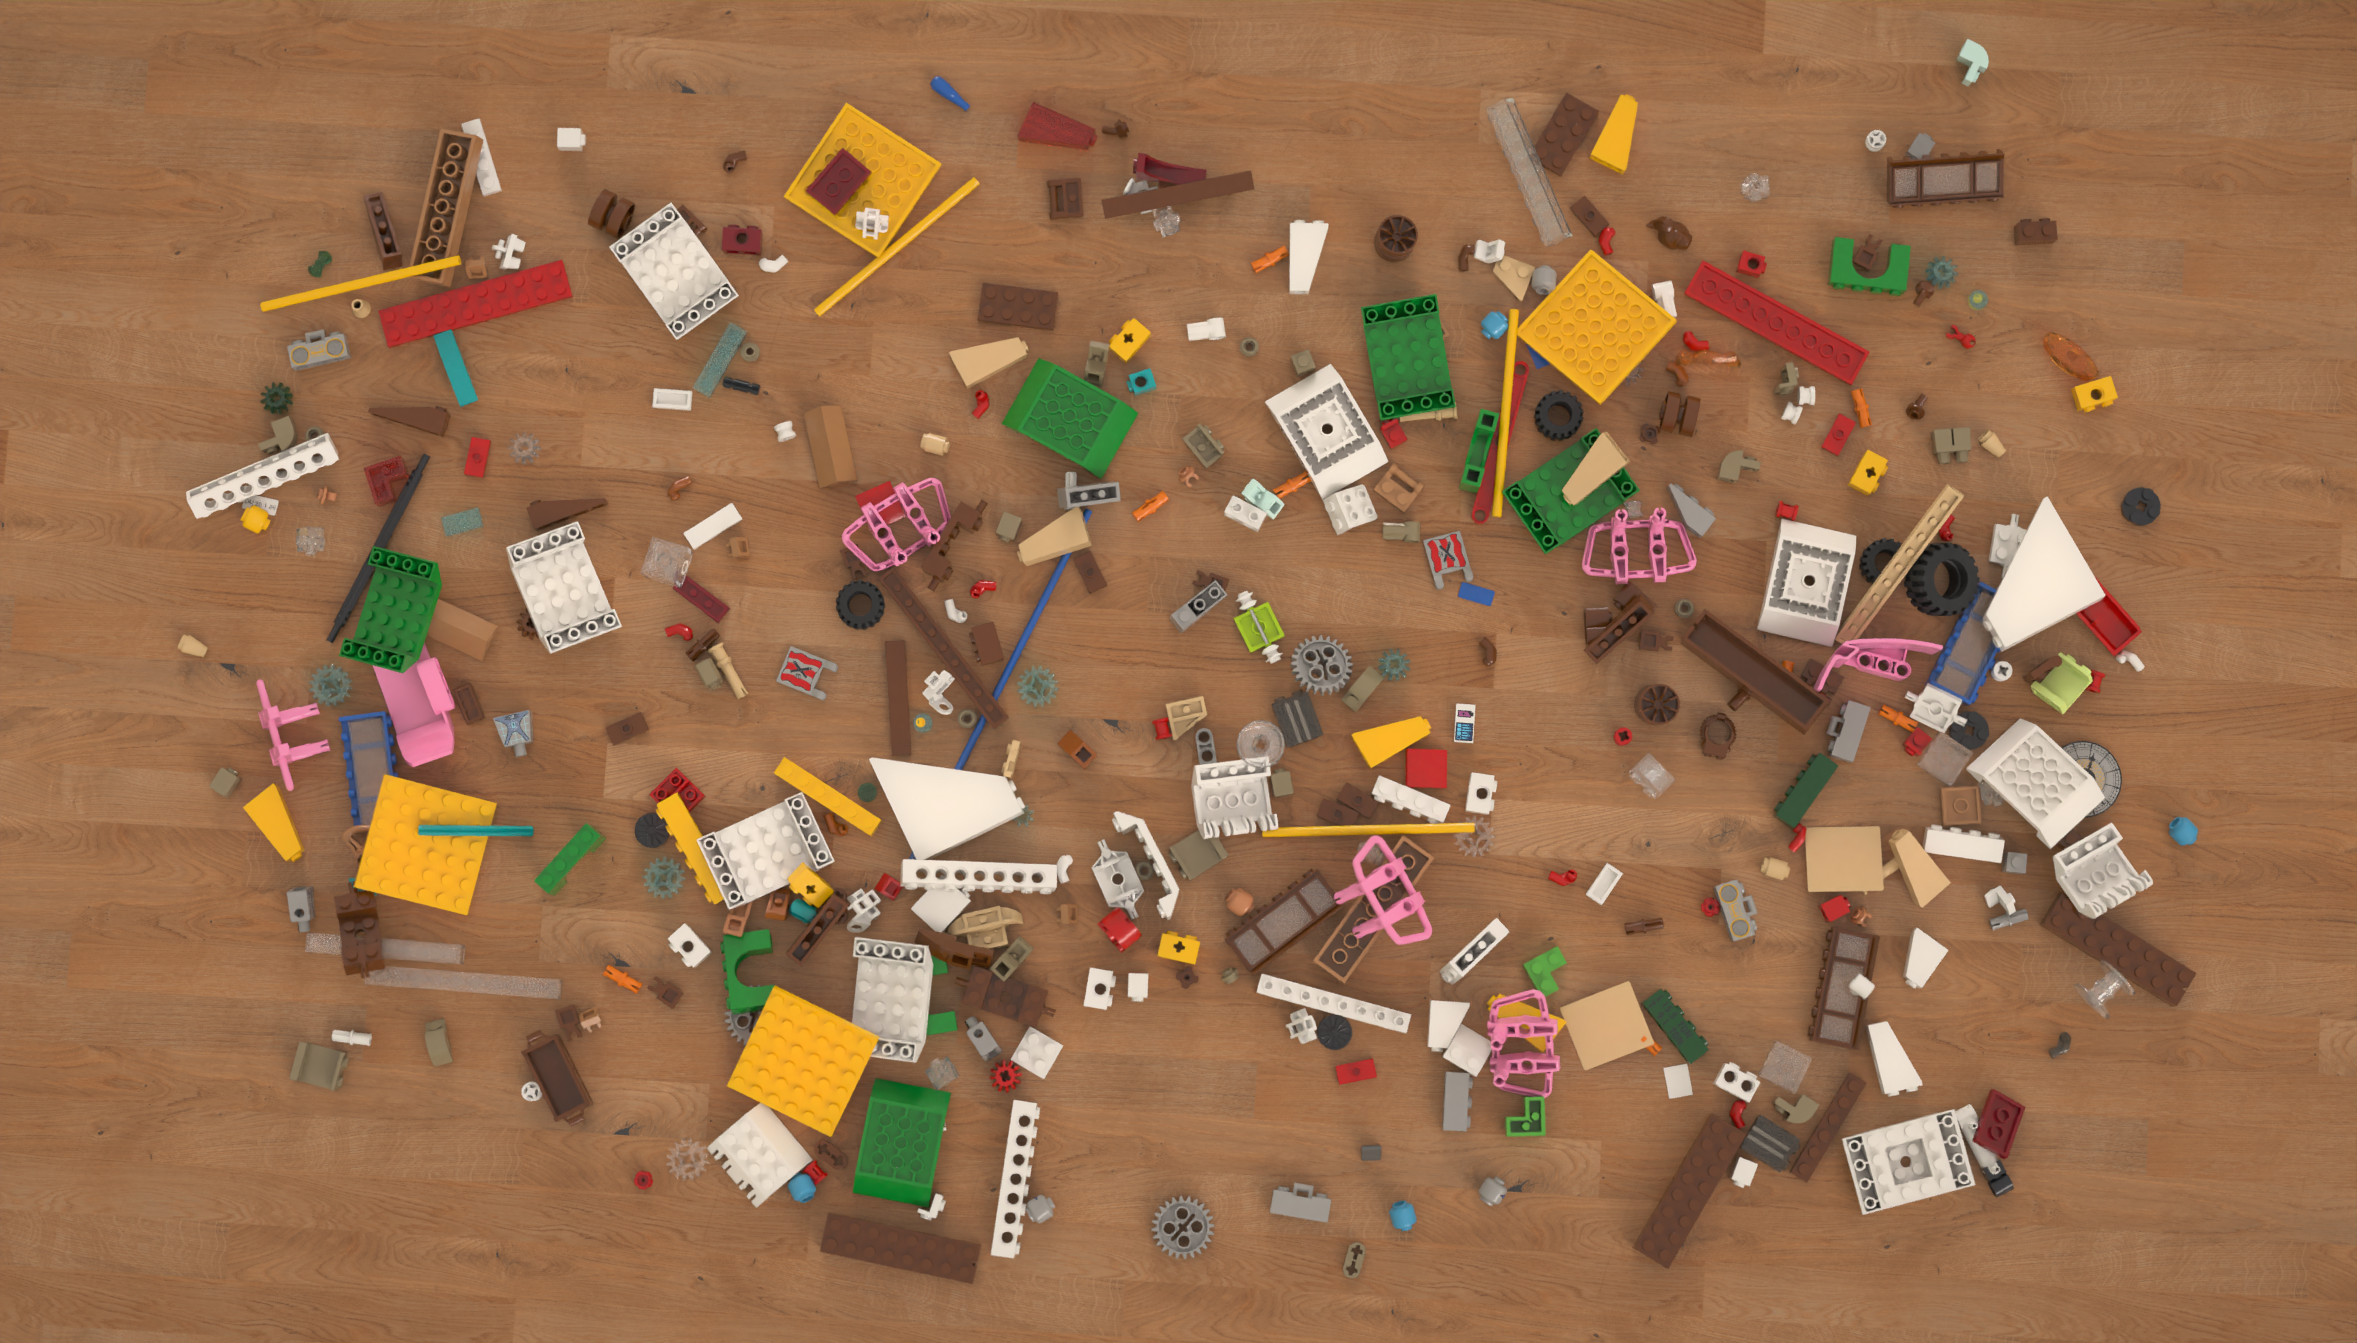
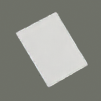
(1678, 1081)

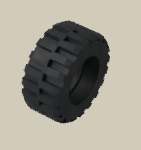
(1961, 586)

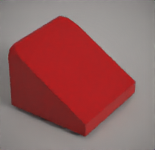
(888, 886)

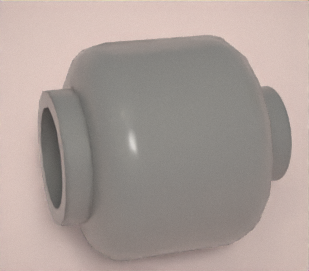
(1544, 280)
(1492, 1190)
(1040, 1209)

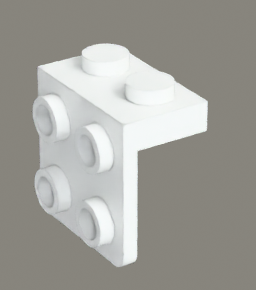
(1350, 508)

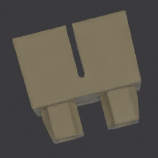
(1951, 441)

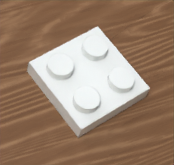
(1036, 1052)

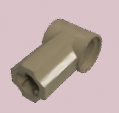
(1404, 531)

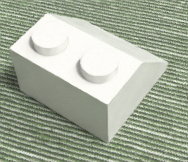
(1468, 1050)

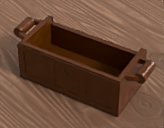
(557, 1077)

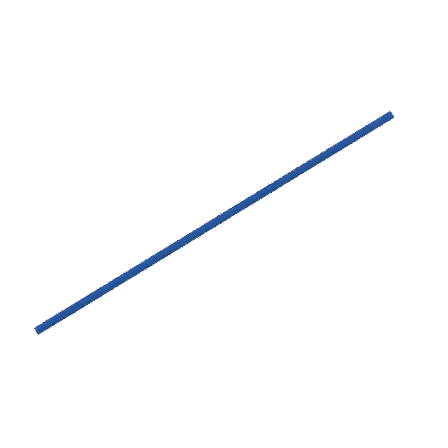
(1015, 655)

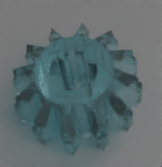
(1946, 268)
(1394, 657)

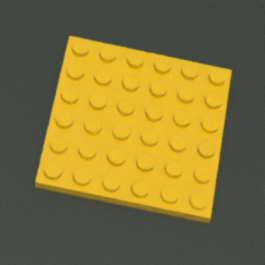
(894, 187)
(1595, 327)
(419, 867)
(803, 1061)

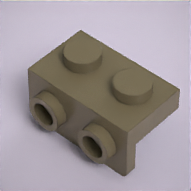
(1789, 377)
(1203, 445)

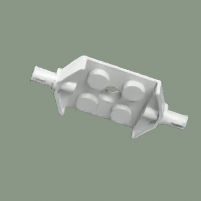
(1129, 890)

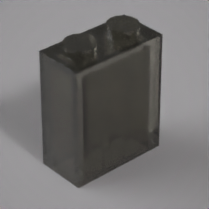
(1296, 718)
(1770, 1144)

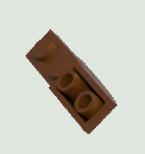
(948, 950)

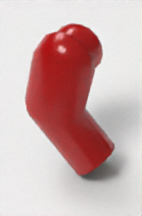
(1604, 239)
(1693, 344)
(982, 402)
(1944, 531)
(981, 586)
(680, 629)
(1799, 839)
(1563, 879)
(1736, 1112)

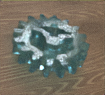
(334, 678)
(1046, 684)
(669, 884)

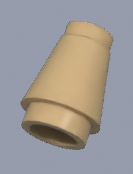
(363, 311)
(1991, 443)
(192, 646)

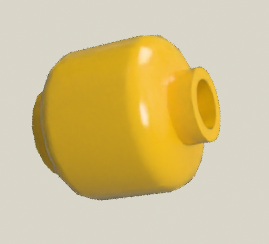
(255, 519)

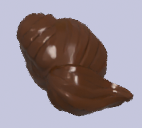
(1671, 233)

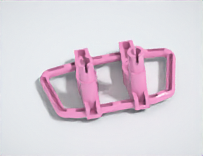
(888, 542)
(1656, 542)
(280, 753)
(1397, 910)
(1513, 1063)

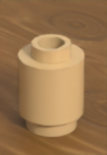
(935, 444)
(1775, 868)

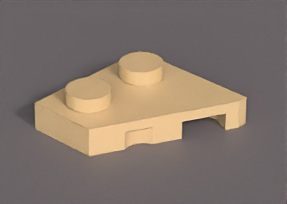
(1514, 275)
(1185, 714)

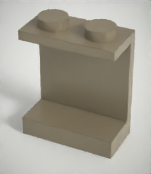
(1197, 854)
(319, 1066)

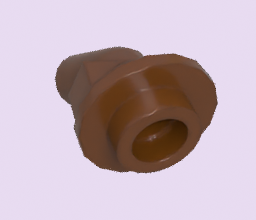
(1120, 129)
(1924, 290)
(1915, 409)

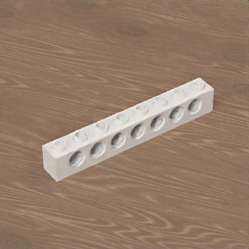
(267, 467)
(1046, 872)
(1333, 1003)
(999, 1247)

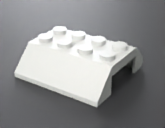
(1231, 797)
(2098, 873)
(760, 1153)

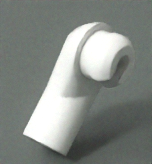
(772, 266)
(953, 613)
(2130, 657)
(1062, 865)

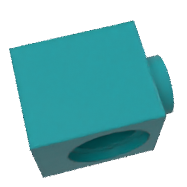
(1147, 376)

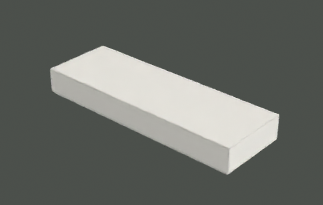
(713, 526)

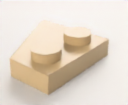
(1012, 751)

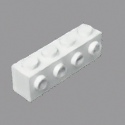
(1412, 800)
(1963, 844)

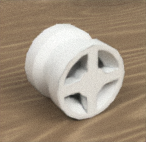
(1878, 137)
(1806, 395)
(1791, 413)
(785, 431)
(1998, 673)
(529, 1089)

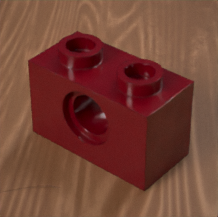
(752, 246)

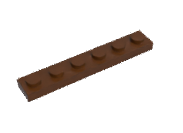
(1828, 1127)

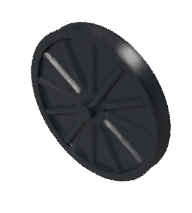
(651, 830)
(1334, 1032)

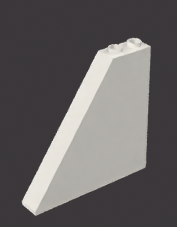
(2042, 583)
(945, 805)

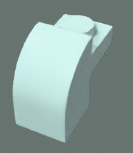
(1974, 57)
(1262, 499)

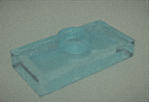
(462, 522)

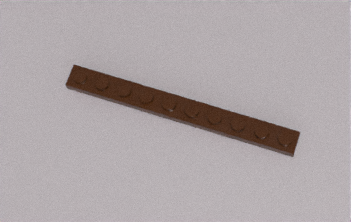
(943, 648)

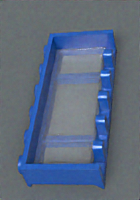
(1967, 651)
(367, 760)

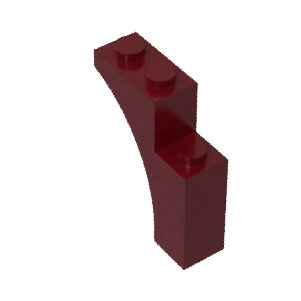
(1165, 173)

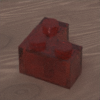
(382, 475)

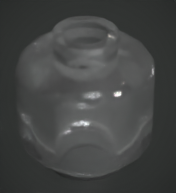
(1374, 857)

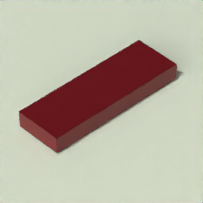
(702, 599)

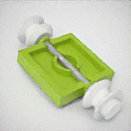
(1259, 627)

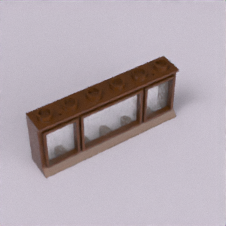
(1945, 179)
(1283, 922)
(1838, 1012)

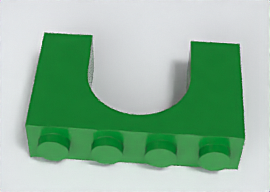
(1844, 275)
(1478, 451)
(554, 875)
(736, 949)
(945, 1021)

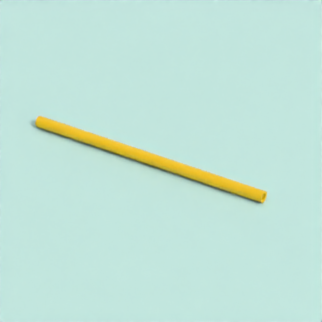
(896, 247)
(361, 283)
(1505, 413)
(1370, 829)

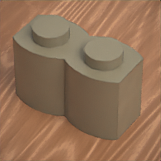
(709, 674)

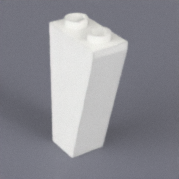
(1305, 250)
(1474, 952)
(1891, 1061)

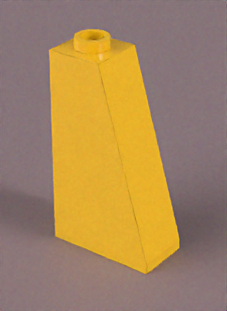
(1615, 140)
(1387, 740)
(275, 821)
(1519, 1009)

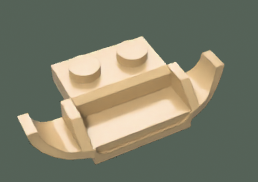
(986, 926)

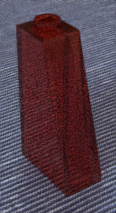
(1055, 129)

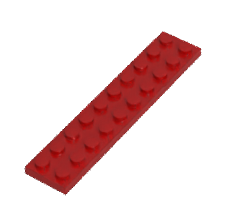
(475, 303)
(1776, 323)

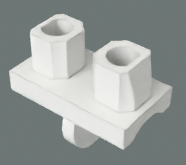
(507, 259)

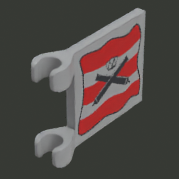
(1447, 555)
(803, 671)

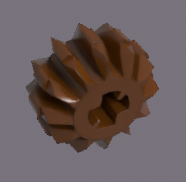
(525, 626)

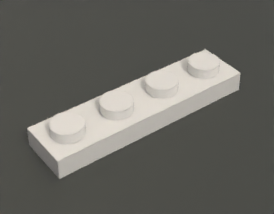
(486, 170)

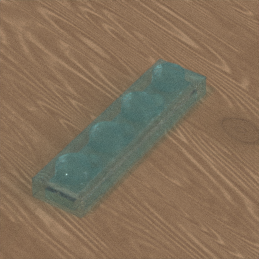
(720, 360)

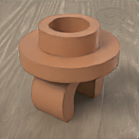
(1185, 473)
(324, 495)
(1859, 915)

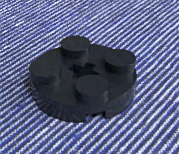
(2145, 496)
(1980, 731)

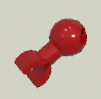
(1965, 339)

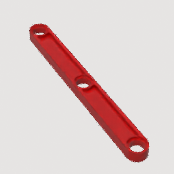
(1486, 491)

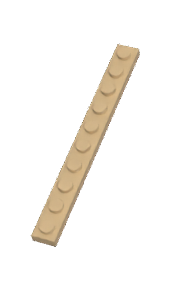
(1899, 564)

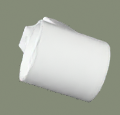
(1663, 295)
(1212, 329)
(1861, 986)

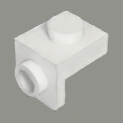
(1490, 251)
(1998, 895)
(937, 1205)

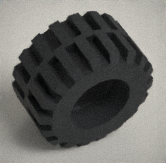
(1561, 399)
(1868, 558)
(868, 619)

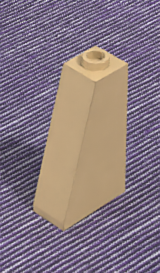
(986, 360)
(1596, 468)
(1056, 539)
(1917, 868)

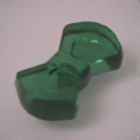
(316, 269)

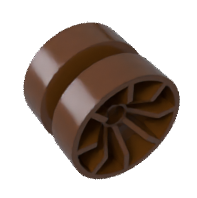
(610, 213)
(1395, 238)
(1673, 412)
(1657, 704)

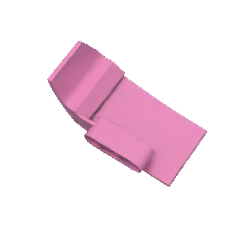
(1888, 651)
(419, 709)

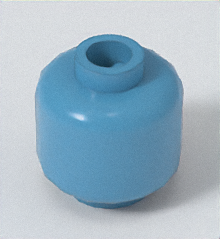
(1494, 325)
(2183, 831)
(801, 1187)
(1402, 1215)

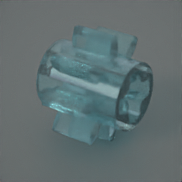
(1027, 817)

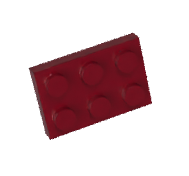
(838, 181)
(1998, 1124)

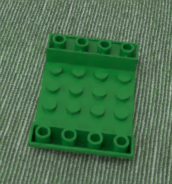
(1407, 357)
(1070, 417)
(1541, 502)
(395, 611)
(901, 1142)

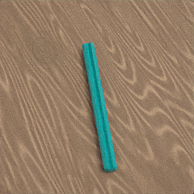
(474, 830)

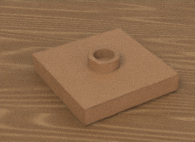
(1960, 805)

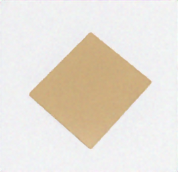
(1844, 859)
(1606, 1025)

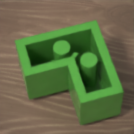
(1539, 970)
(1531, 1123)

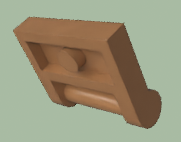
(1394, 492)

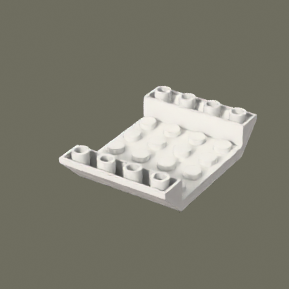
(674, 271)
(561, 588)
(2038, 780)
(764, 851)
(893, 996)

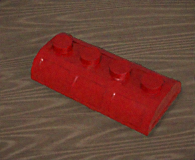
(2110, 623)

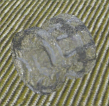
(1633, 509)

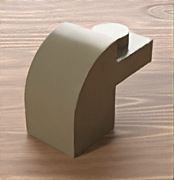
(1096, 363)
(285, 437)
(1732, 463)
(1362, 688)
(1011, 959)
(438, 1043)
(1798, 1113)

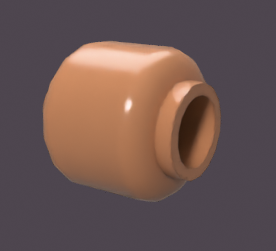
(1239, 902)

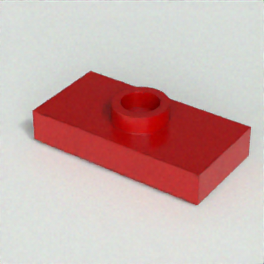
(1838, 434)
(477, 457)
(1356, 1071)

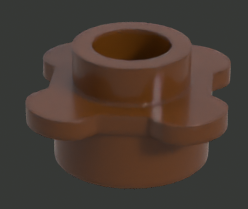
(1653, 430)
(1187, 972)

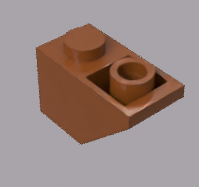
(1077, 750)

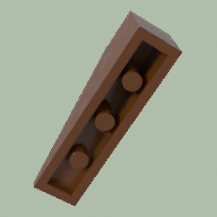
(383, 231)
(422, 418)
(553, 512)
(1620, 628)
(816, 930)

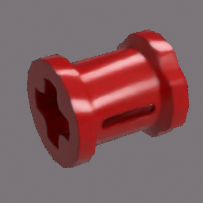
(1786, 510)
(2095, 684)
(1162, 728)
(1628, 735)
(818, 1171)

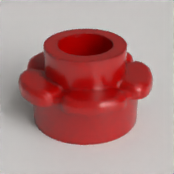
(1715, 907)
(648, 1180)

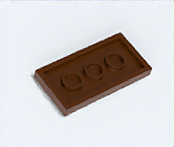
(1564, 133)
(1017, 306)

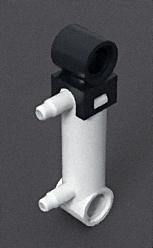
(1990, 1165)

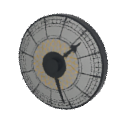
(2102, 767)

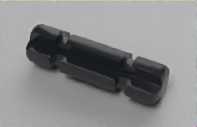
(741, 385)

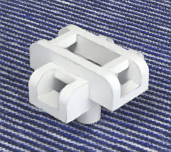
(874, 222)
(1304, 1024)

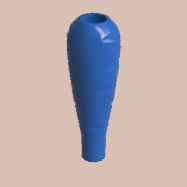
(944, 89)

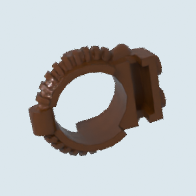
(1712, 749)

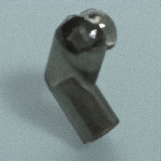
(2062, 1046)

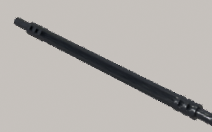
(380, 542)

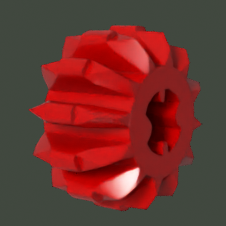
(999, 1078)

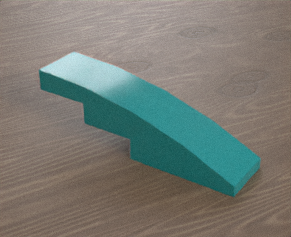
(455, 367)

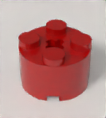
(1119, 929)

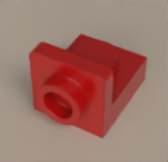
(1392, 433)
(1916, 742)

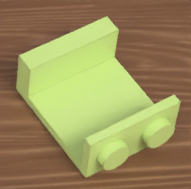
(2063, 684)

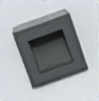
(1371, 1153)

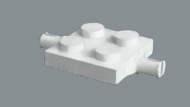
(2005, 542)
(1936, 708)

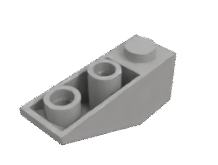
(1692, 515)
(1197, 606)

